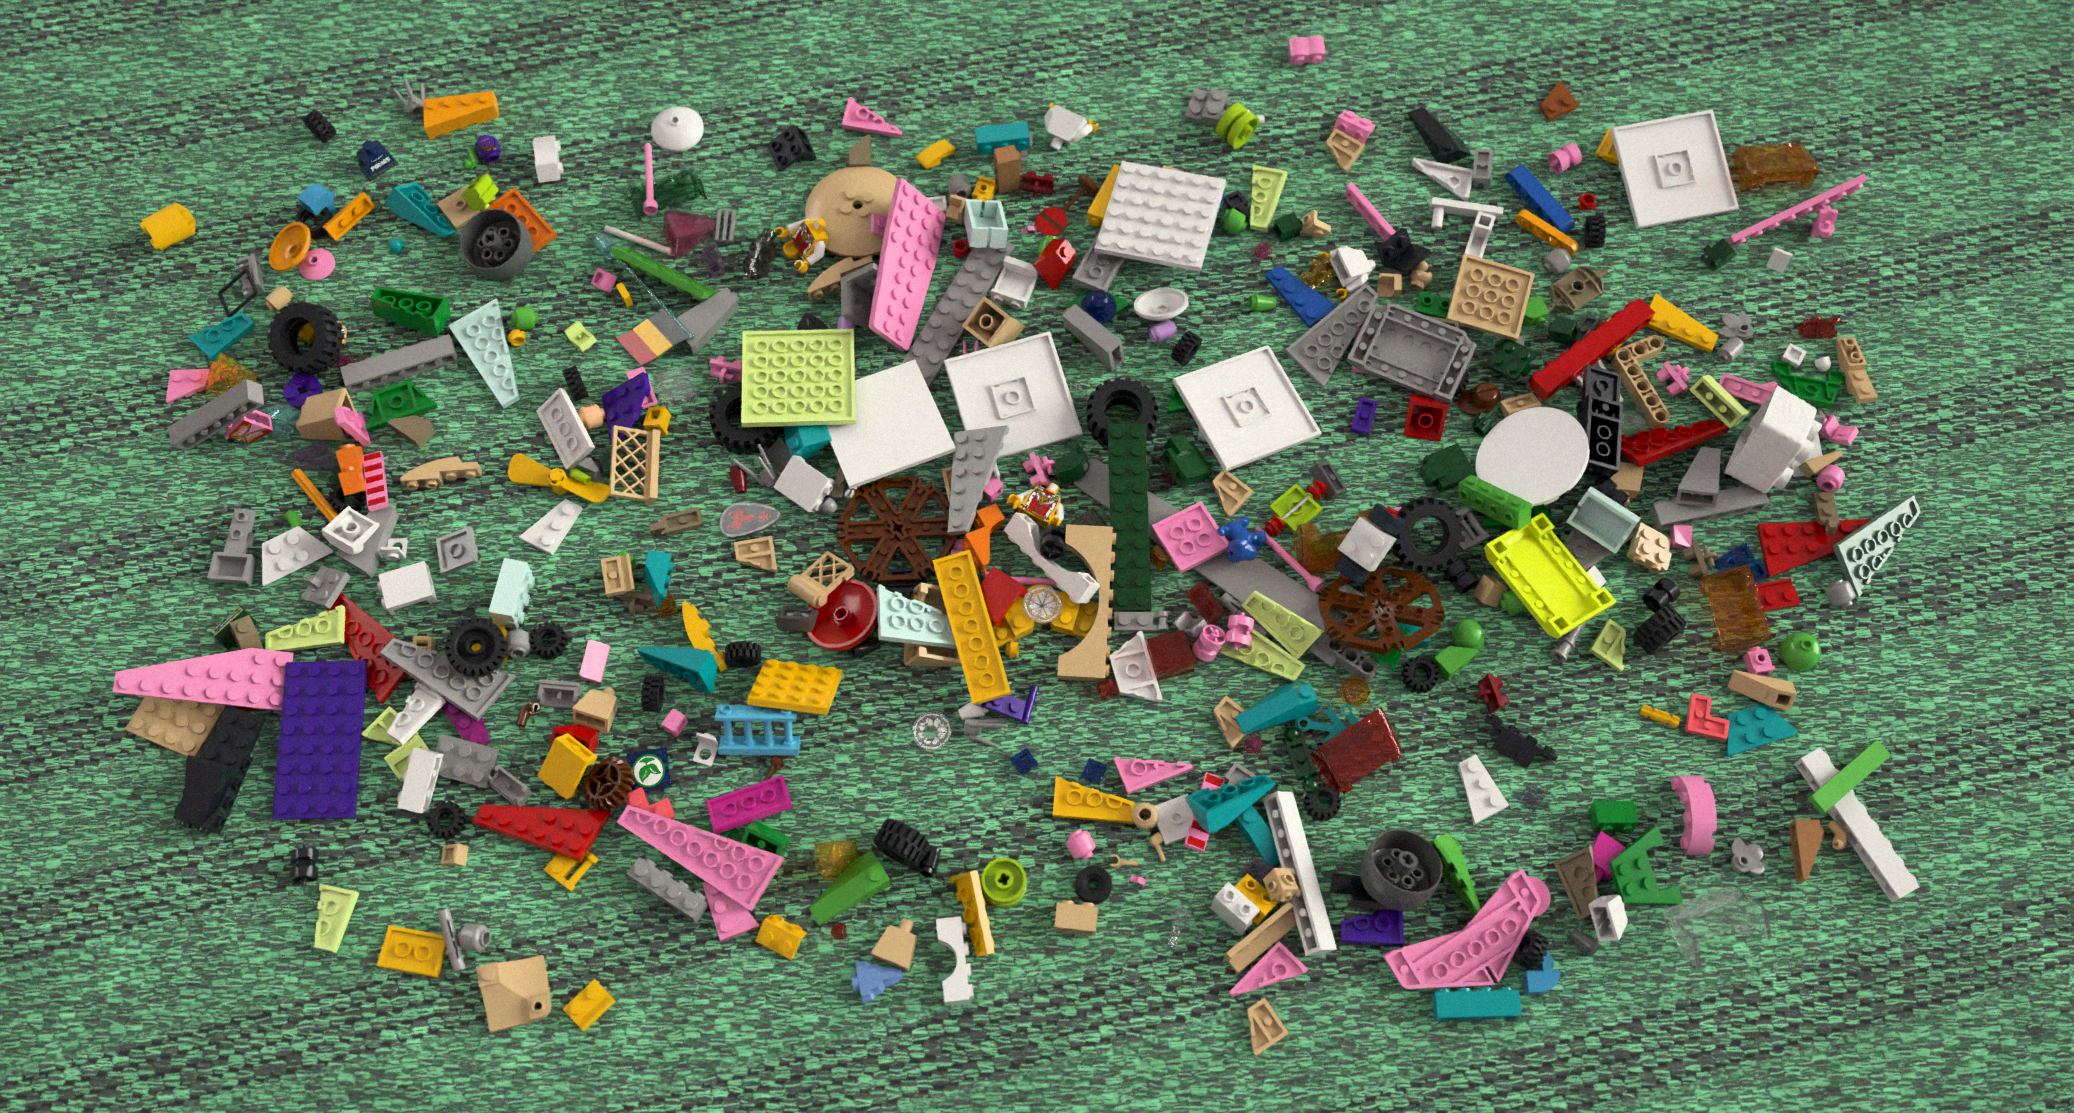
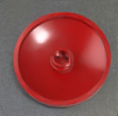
(846, 617)

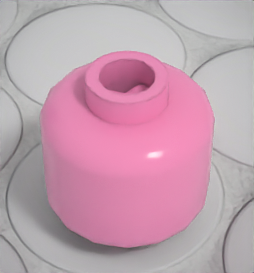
(1830, 478)
(1080, 844)

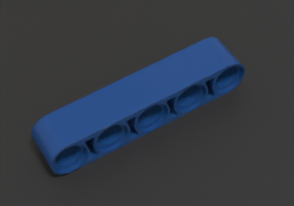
(1539, 198)

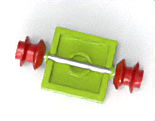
(1295, 508)

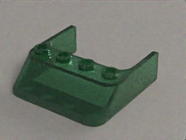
(667, 191)

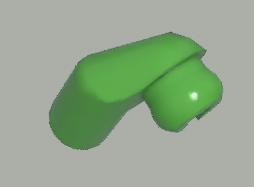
(472, 161)
(293, 519)

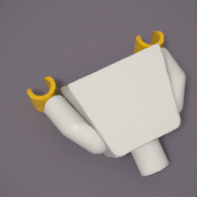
(1066, 126)
(1350, 268)

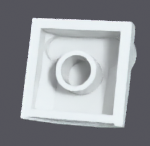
(349, 531)

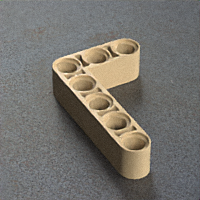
(1639, 379)

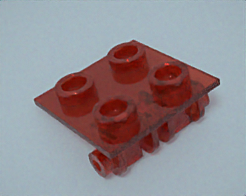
(1817, 326)

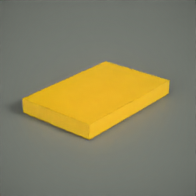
(412, 951)

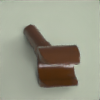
(777, 764)

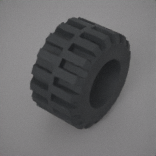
(1659, 629)
(901, 842)

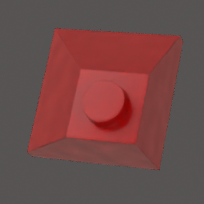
(1055, 262)
(1425, 418)
(585, 735)

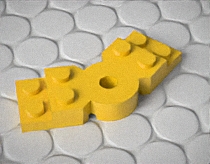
(1072, 620)

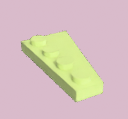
(1266, 191)
(1285, 626)
(316, 632)
(1267, 657)

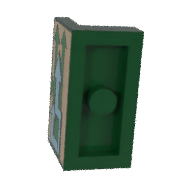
(222, 631)

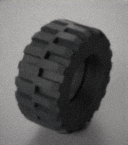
(285, 332)
(1116, 393)

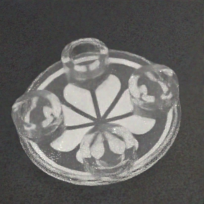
(1042, 604)
(932, 730)

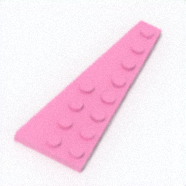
(1799, 210)
(724, 863)

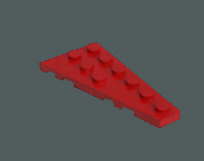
(1660, 443)
(1799, 543)
(366, 641)
(551, 829)

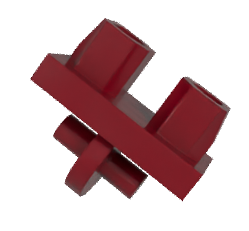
(1038, 184)
(1490, 694)

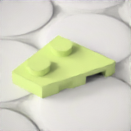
(1610, 645)
(378, 729)

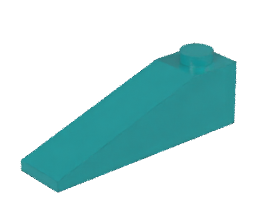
(413, 204)
(806, 440)
(689, 663)
(1279, 706)
(1221, 806)

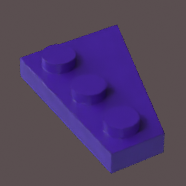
(1378, 929)

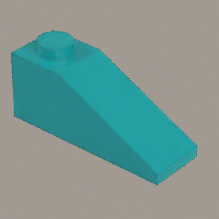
(1257, 834)

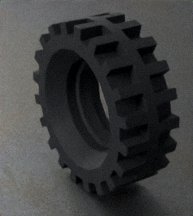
(731, 437)
(1452, 529)

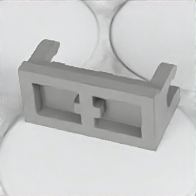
(1482, 167)
(254, 268)
(559, 693)
(509, 786)

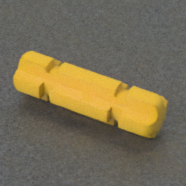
(1659, 716)

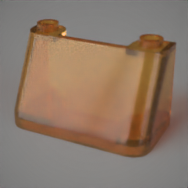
(1774, 163)
(1316, 551)
(1736, 608)

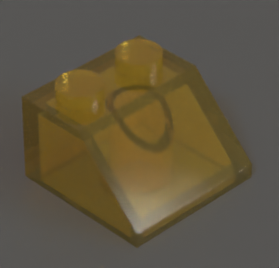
(834, 857)

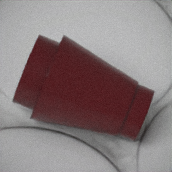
(739, 479)

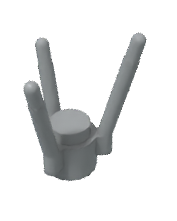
(414, 105)
(768, 475)
(973, 727)

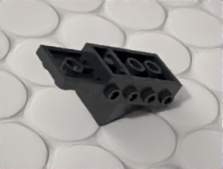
(1601, 419)
(219, 772)

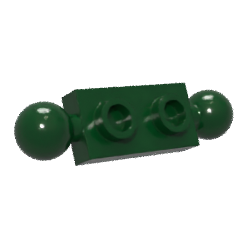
(1301, 760)

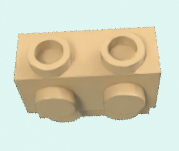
(1650, 548)

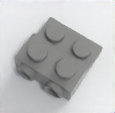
(1207, 106)

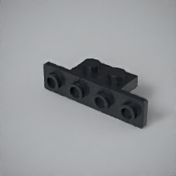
(1517, 746)
(1353, 885)

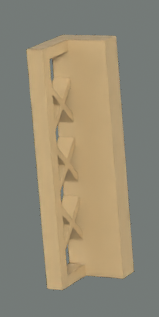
(1261, 938)

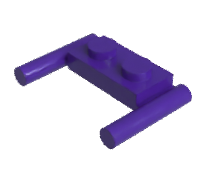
(1012, 706)

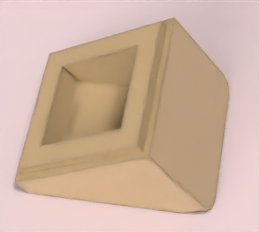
(454, 855)

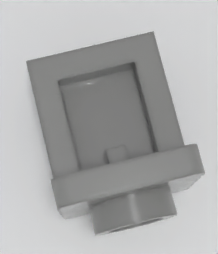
(1191, 626)

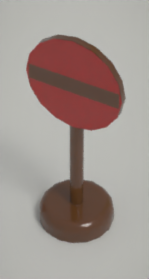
(1053, 220)

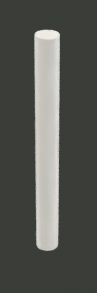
(641, 241)

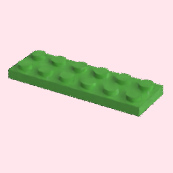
(668, 276)

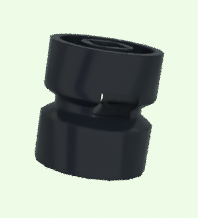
(1462, 576)

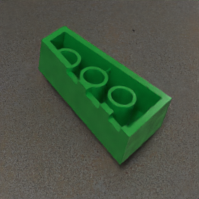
(412, 309)

